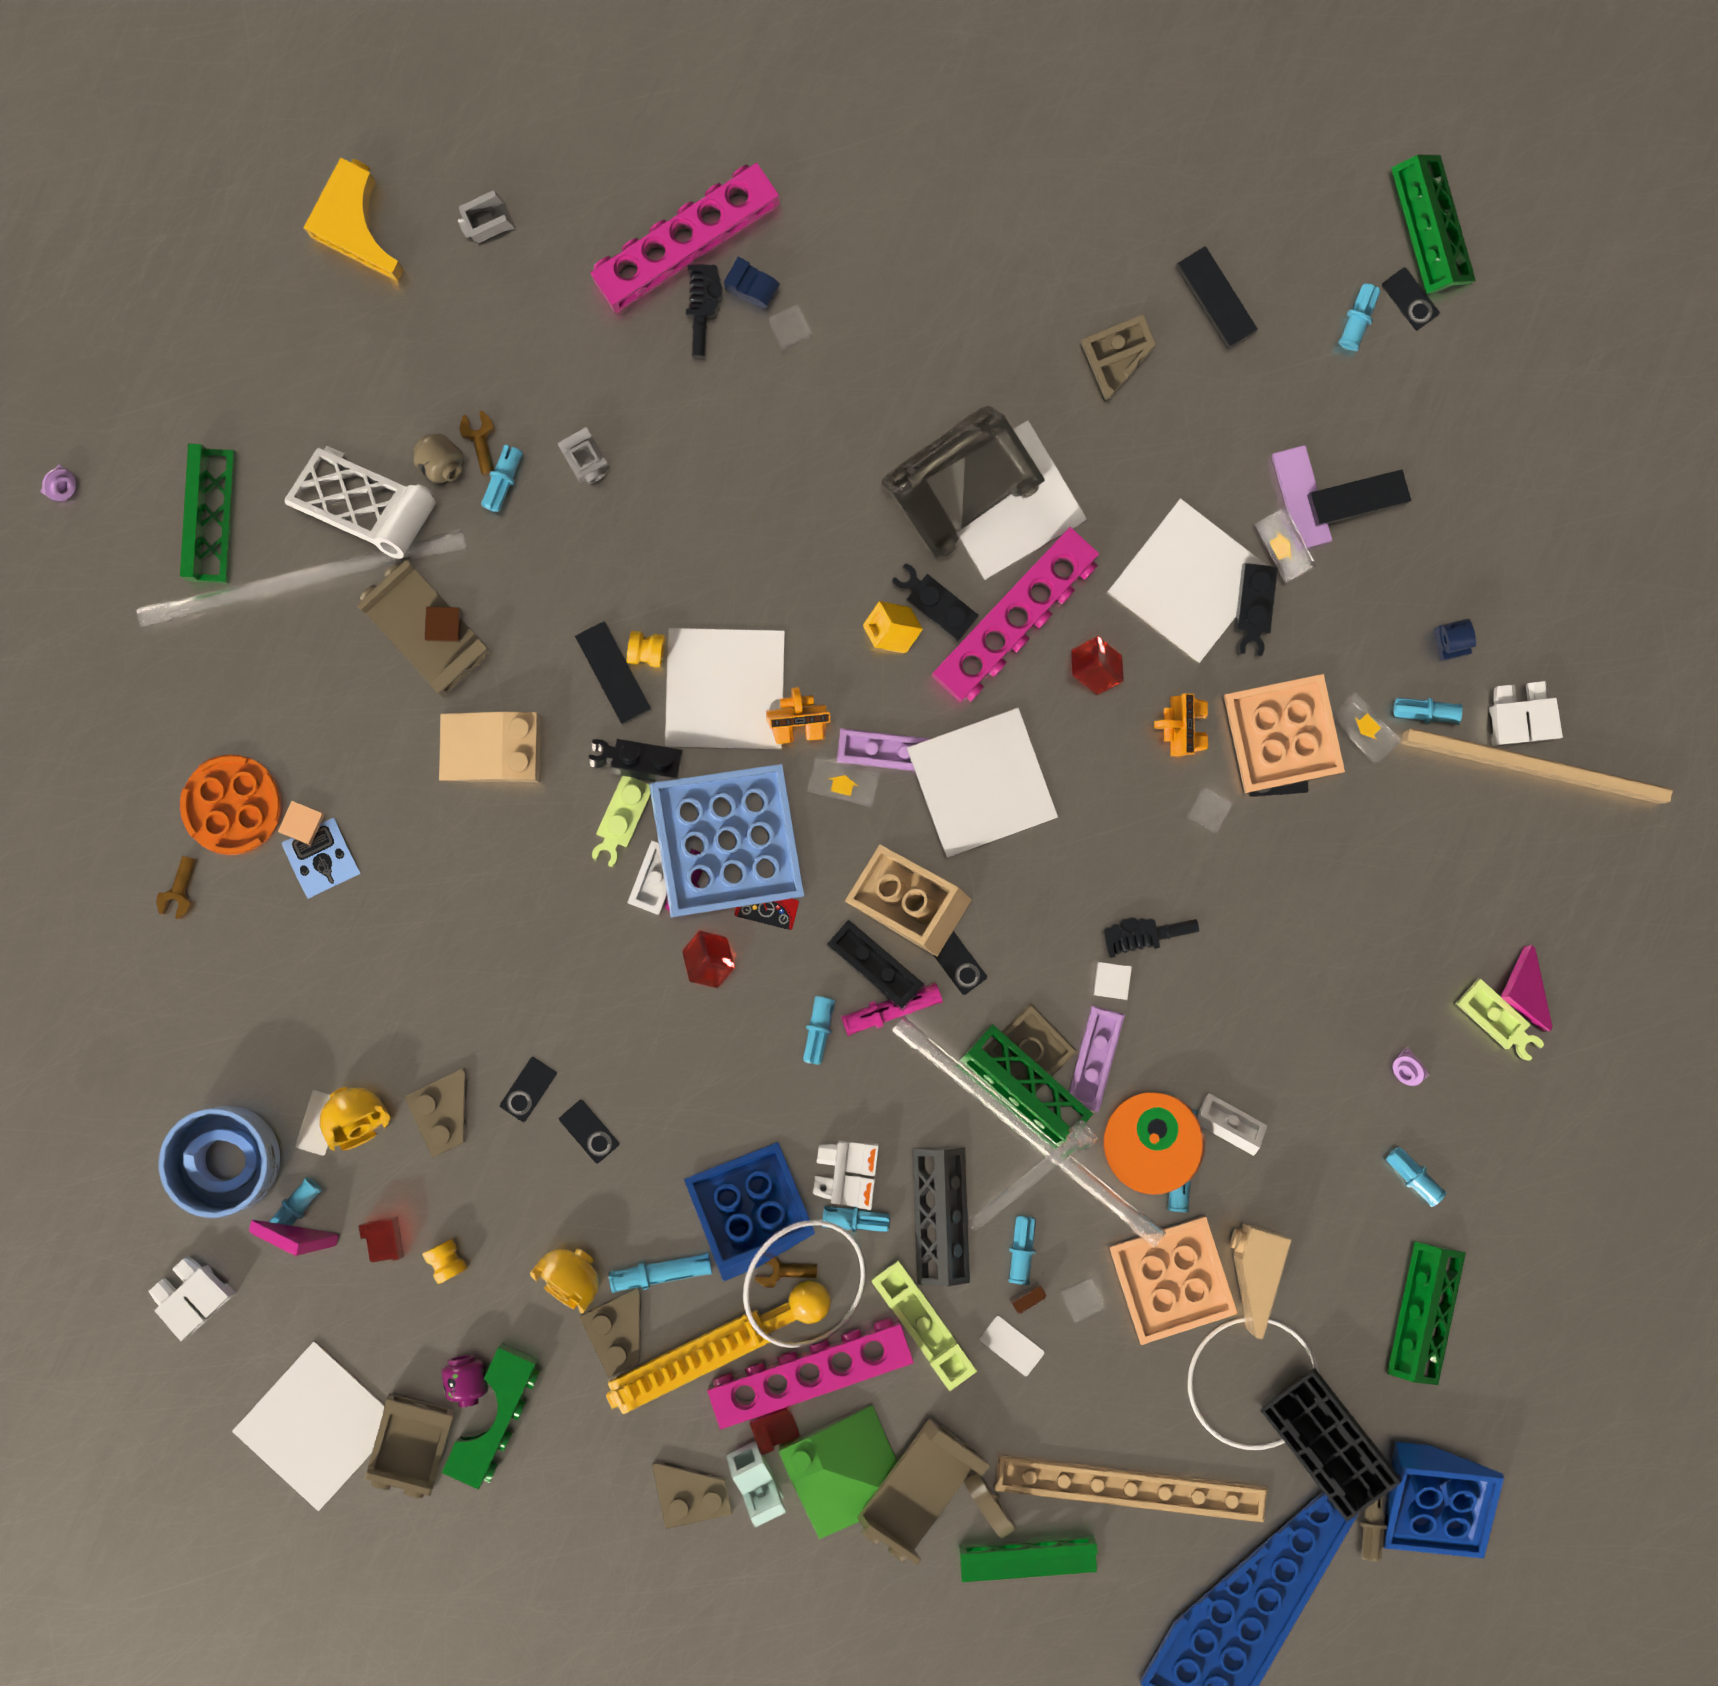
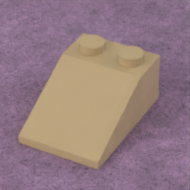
(490, 747)
(909, 900)
(1258, 1264)

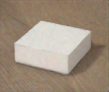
(1112, 980)

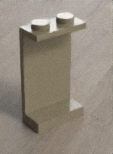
(400, 613)
(919, 1490)

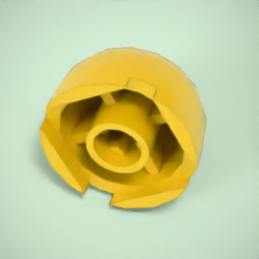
(351, 1117)
(568, 1277)

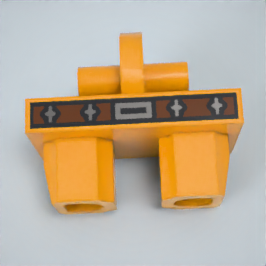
(783, 720)
(1180, 725)

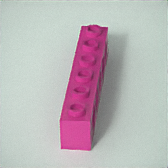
(706, 236)
(1068, 548)
(732, 1411)

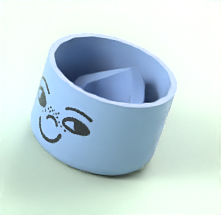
(185, 1170)

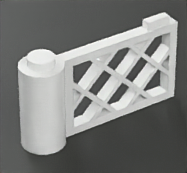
(400, 517)

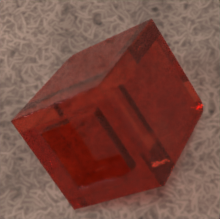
(1097, 665)
(708, 959)
(382, 1239)
(774, 1429)

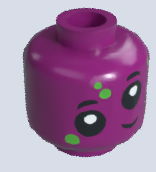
(464, 1380)

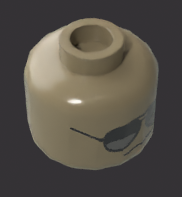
(438, 458)

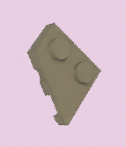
(1118, 352)
(440, 1112)
(615, 1331)
(690, 1496)

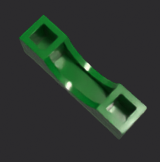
(474, 1455)

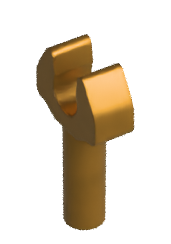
(479, 438)
(178, 890)
(786, 1270)

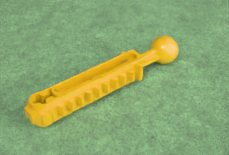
(807, 1303)

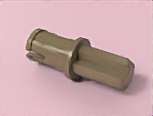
(1374, 1530)

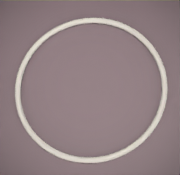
(762, 1250)
(1191, 1371)

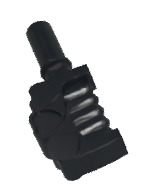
(704, 300)
(1135, 934)

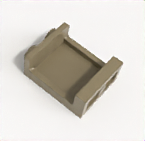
(409, 1446)

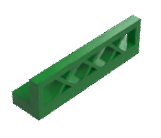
(1429, 223)
(195, 511)
(1014, 1092)
(1422, 1313)
(1028, 1558)

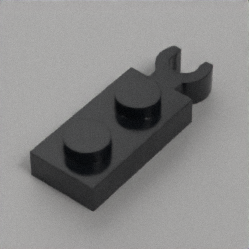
(937, 604)
(1255, 605)
(637, 760)

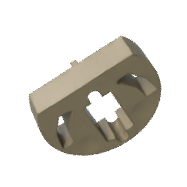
(990, 1505)

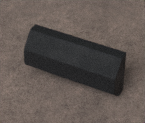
(1331, 1444)

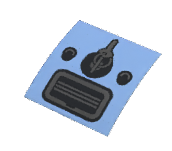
(322, 863)

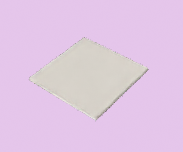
(1023, 524)
(1185, 580)
(722, 687)
(982, 782)
(314, 1425)

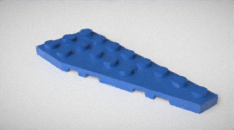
(1249, 1614)

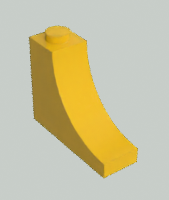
(343, 218)

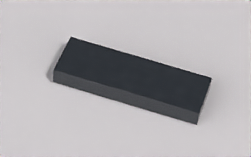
(1217, 297)
(1359, 497)
(613, 672)
(875, 965)

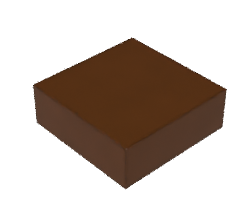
(442, 624)
(1028, 1298)

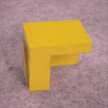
(892, 627)

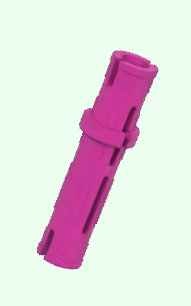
(885, 1011)

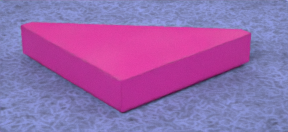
(1526, 990)
(292, 1238)

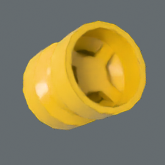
(645, 649)
(445, 1261)

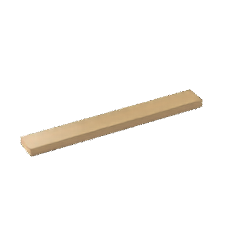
(1536, 766)
(1130, 1488)

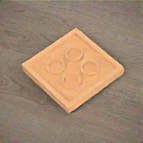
(1284, 733)
(1175, 1282)

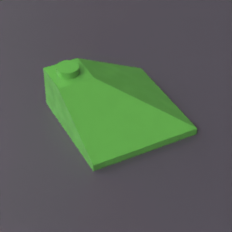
(838, 1468)

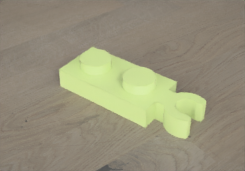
(622, 816)
(1497, 1018)

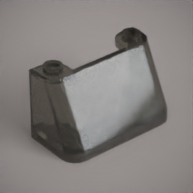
(961, 478)

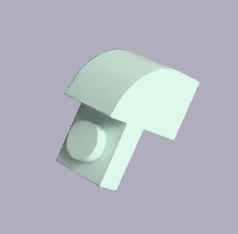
(756, 1483)

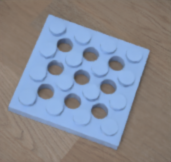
(679, 863)

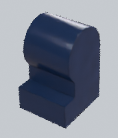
(750, 283)
(1455, 639)

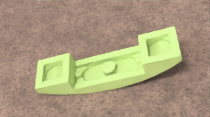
(924, 1325)

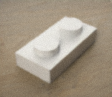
(650, 887)
(1231, 1124)

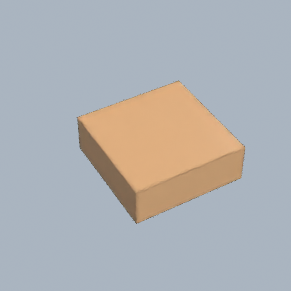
(301, 823)

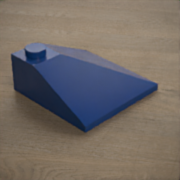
(747, 1205)
(1441, 1503)

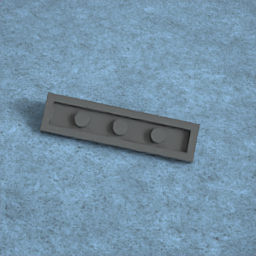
(947, 1216)

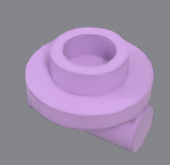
(58, 484)
(1409, 1068)

